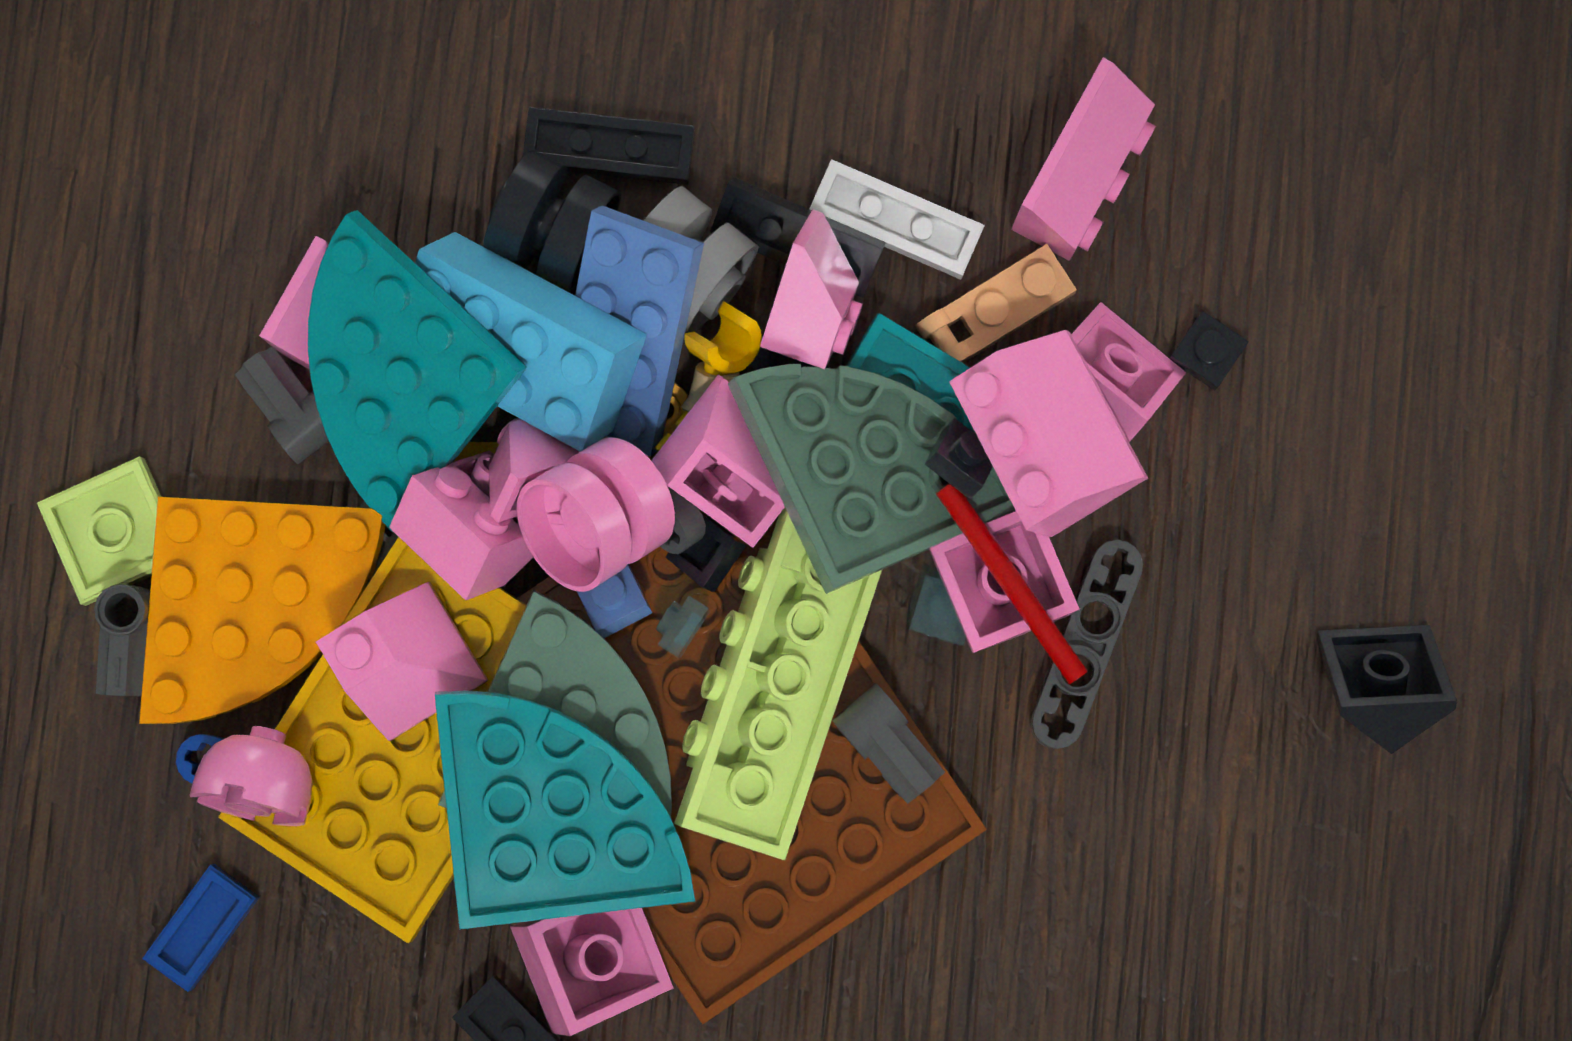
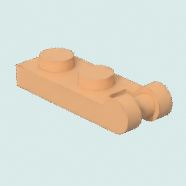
(1000, 305)

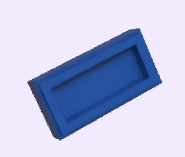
(201, 927)

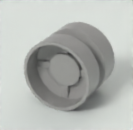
(724, 254)

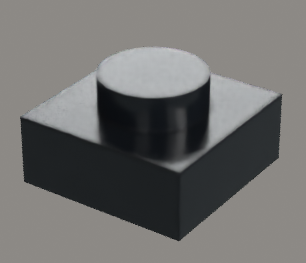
(1208, 350)
(960, 459)
(710, 557)

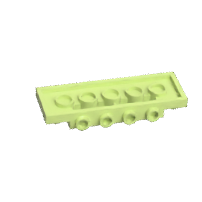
(771, 697)

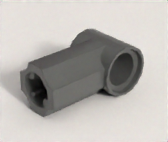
(284, 403)
(121, 646)
(881, 734)

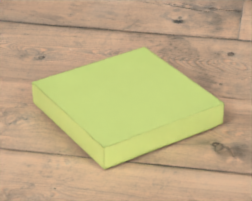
(105, 528)

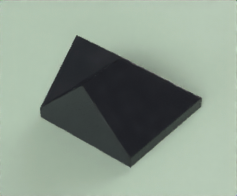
(1387, 681)

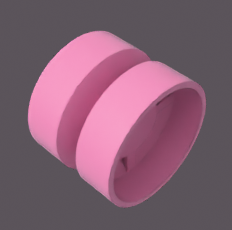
(595, 514)

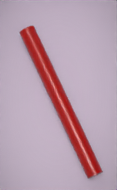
(1012, 583)

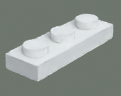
(898, 218)

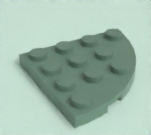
(853, 465)
(574, 670)

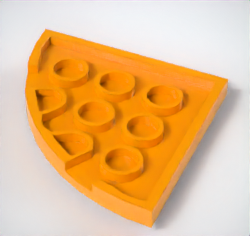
(246, 598)

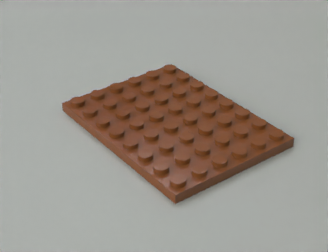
(851, 838)

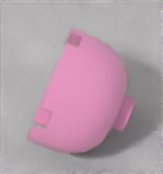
(255, 778)

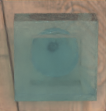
(935, 614)
(681, 625)

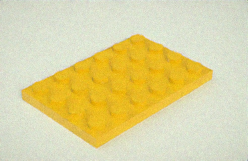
(375, 801)

